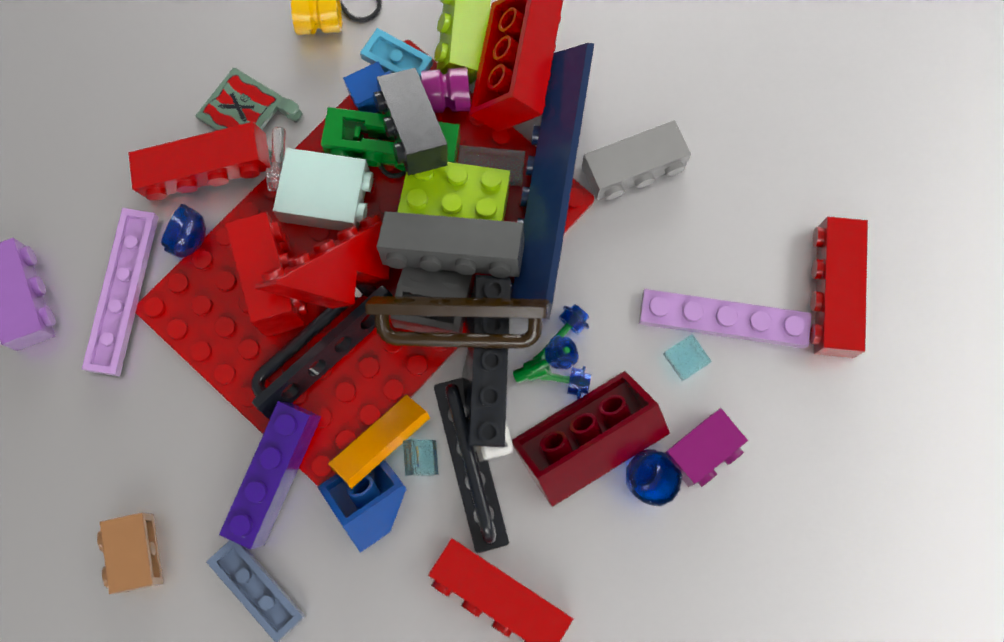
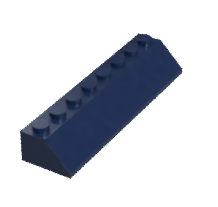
(552, 174)

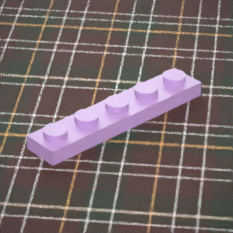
(120, 292)
(725, 318)

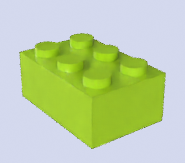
(457, 192)

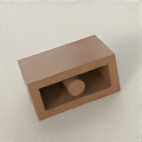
(130, 553)

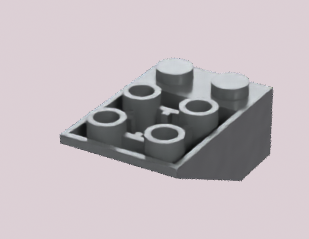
(421, 283)

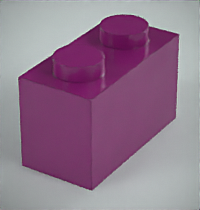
(706, 447)

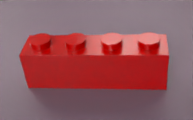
(199, 161)
(840, 287)
(497, 595)

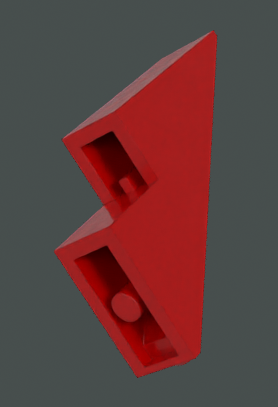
(332, 271)

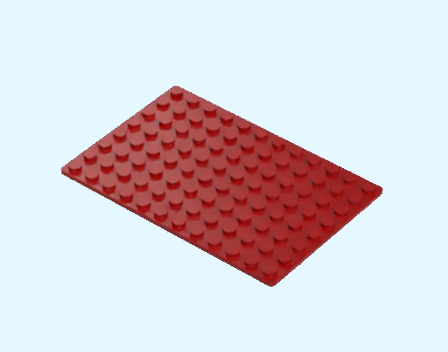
(207, 321)

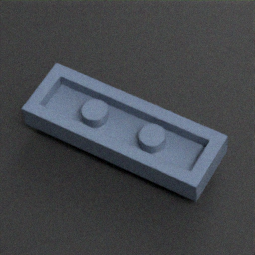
(256, 590)

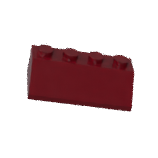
(590, 437)

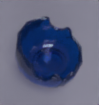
(184, 232)
(653, 478)

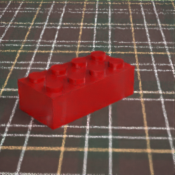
(515, 62)

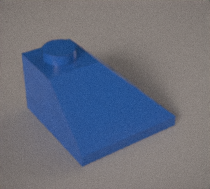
(367, 508)

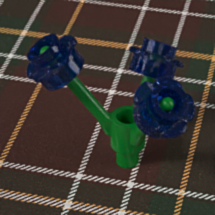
(560, 354)

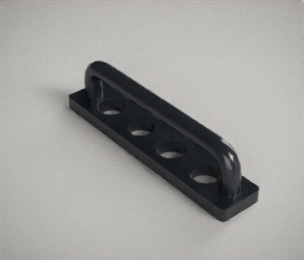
(324, 351)
(489, 532)

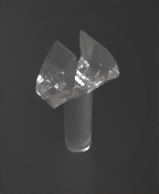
(277, 158)

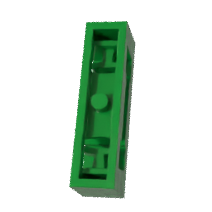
(344, 137)

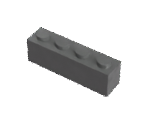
(451, 244)

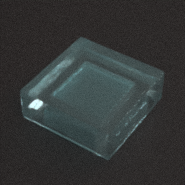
(687, 357)
(420, 457)

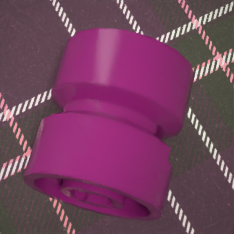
(447, 89)

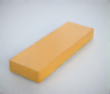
(379, 441)

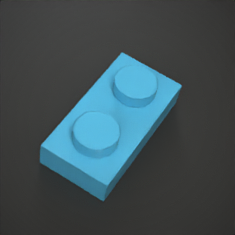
(394, 54)

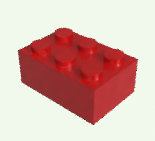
(257, 248)

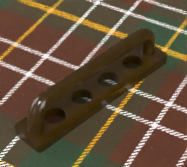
(532, 309)

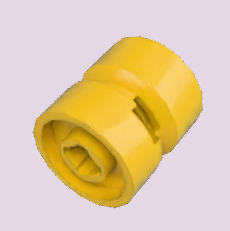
(316, 14)

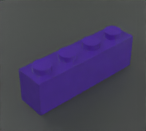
(270, 475)

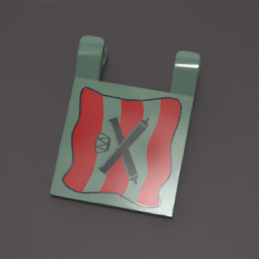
(243, 101)

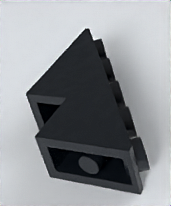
(487, 370)

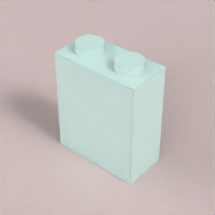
(322, 190)

